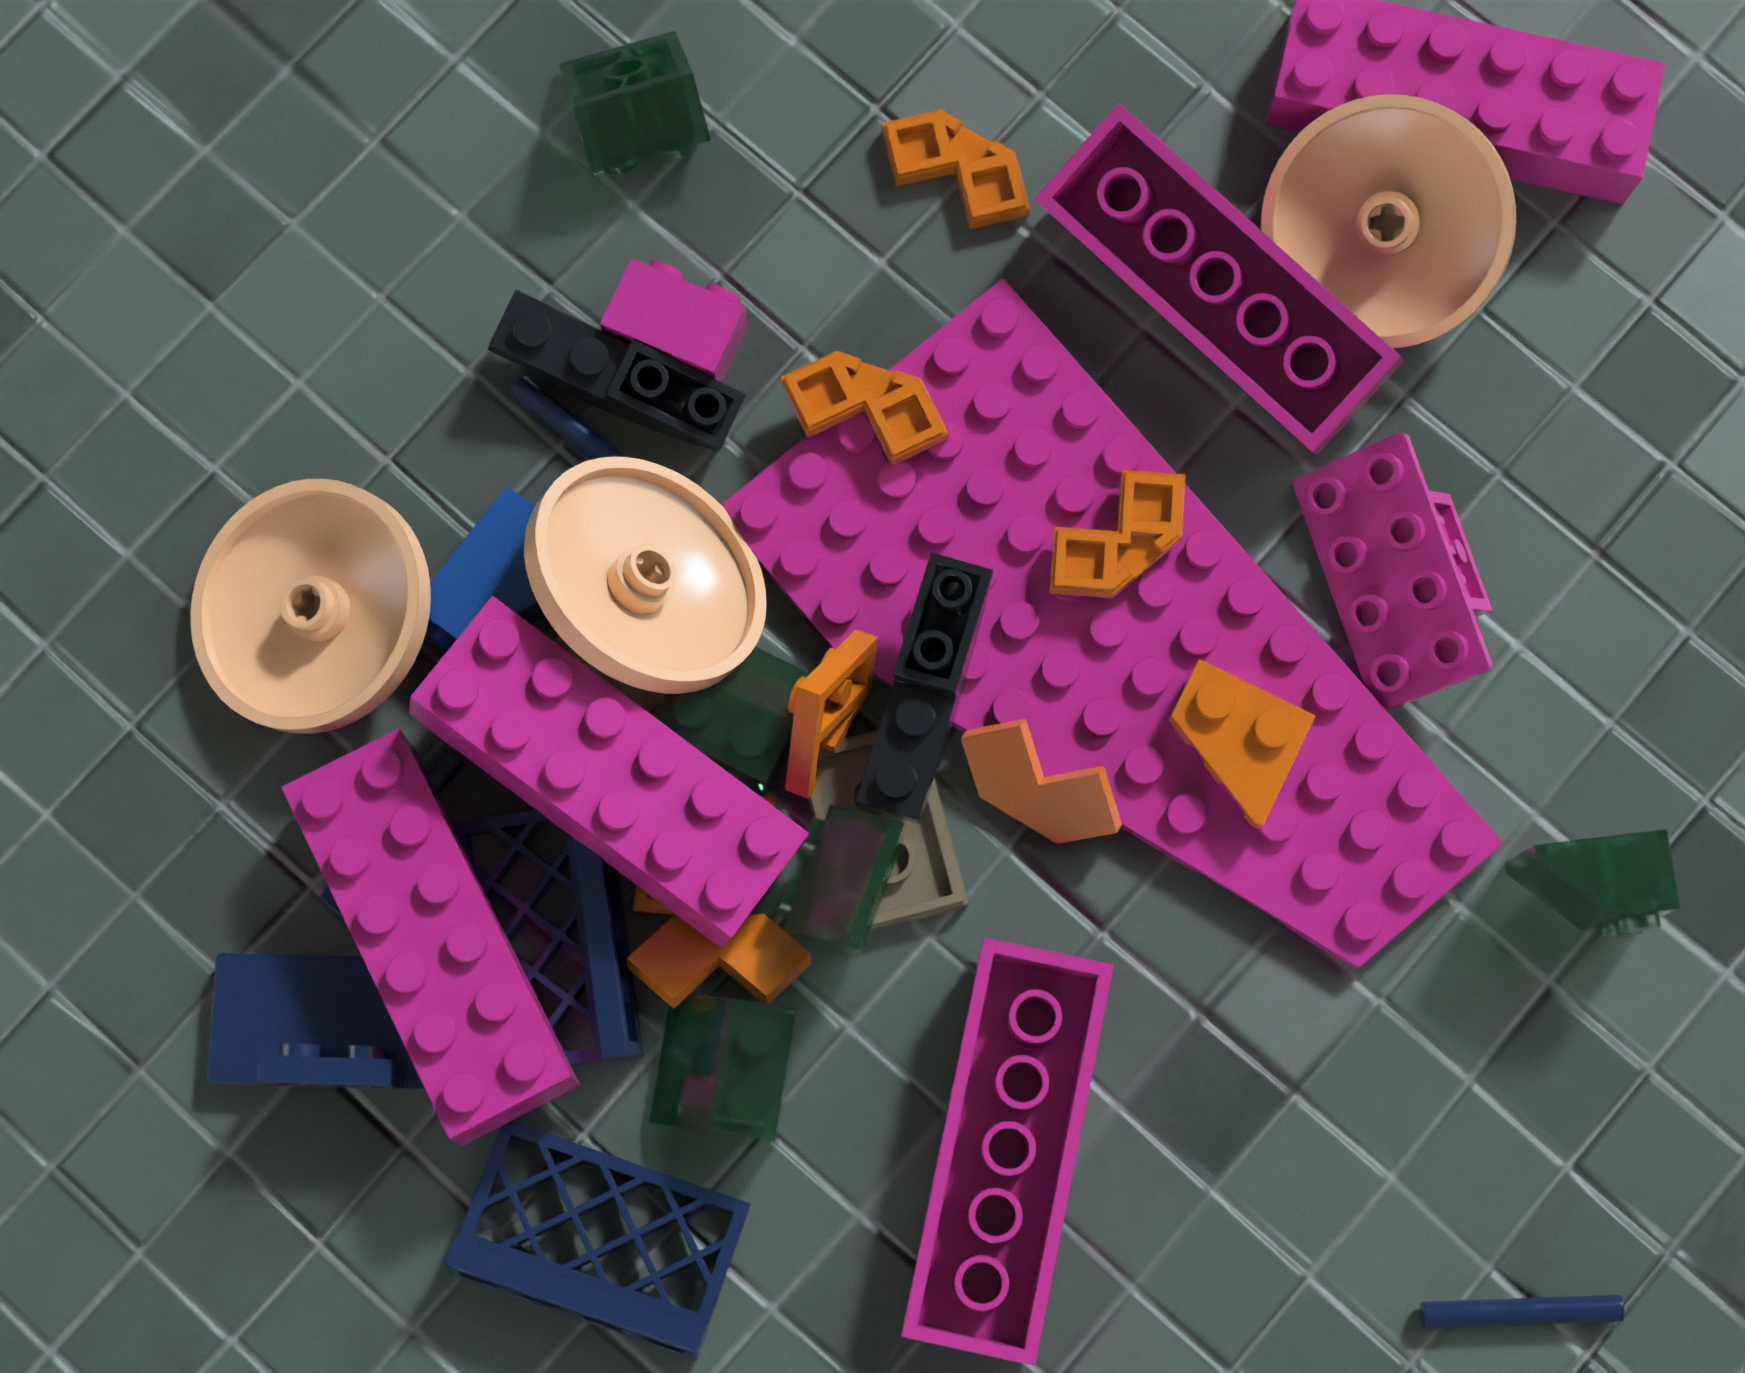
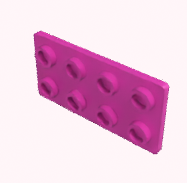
(1397, 571)

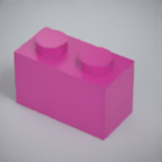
(677, 317)

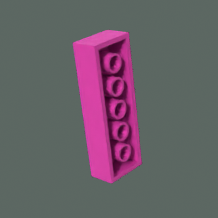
(1547, 105)
(1219, 279)
(606, 771)
(430, 938)
(1007, 1151)

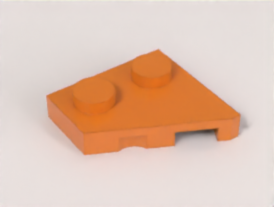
(826, 706)
(1241, 735)

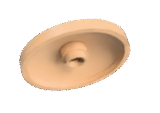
(1395, 213)
(644, 575)
(310, 606)

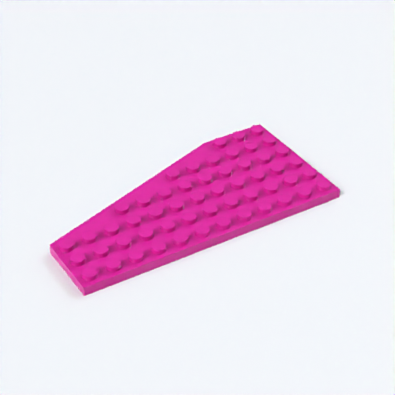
(1034, 445)

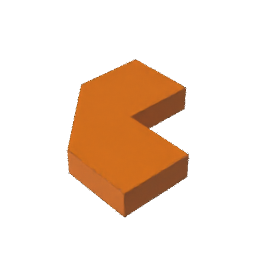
(939, 146)
(844, 387)
(1108, 561)
(1056, 806)
(756, 956)

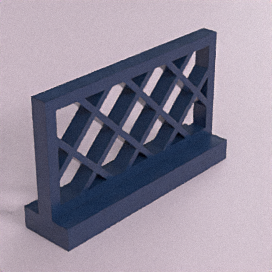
(600, 928)
(580, 1294)

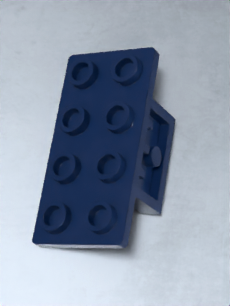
(303, 1025)

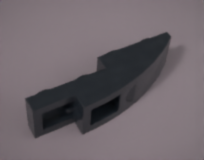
(616, 375)
(925, 688)

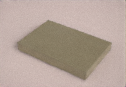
(926, 869)

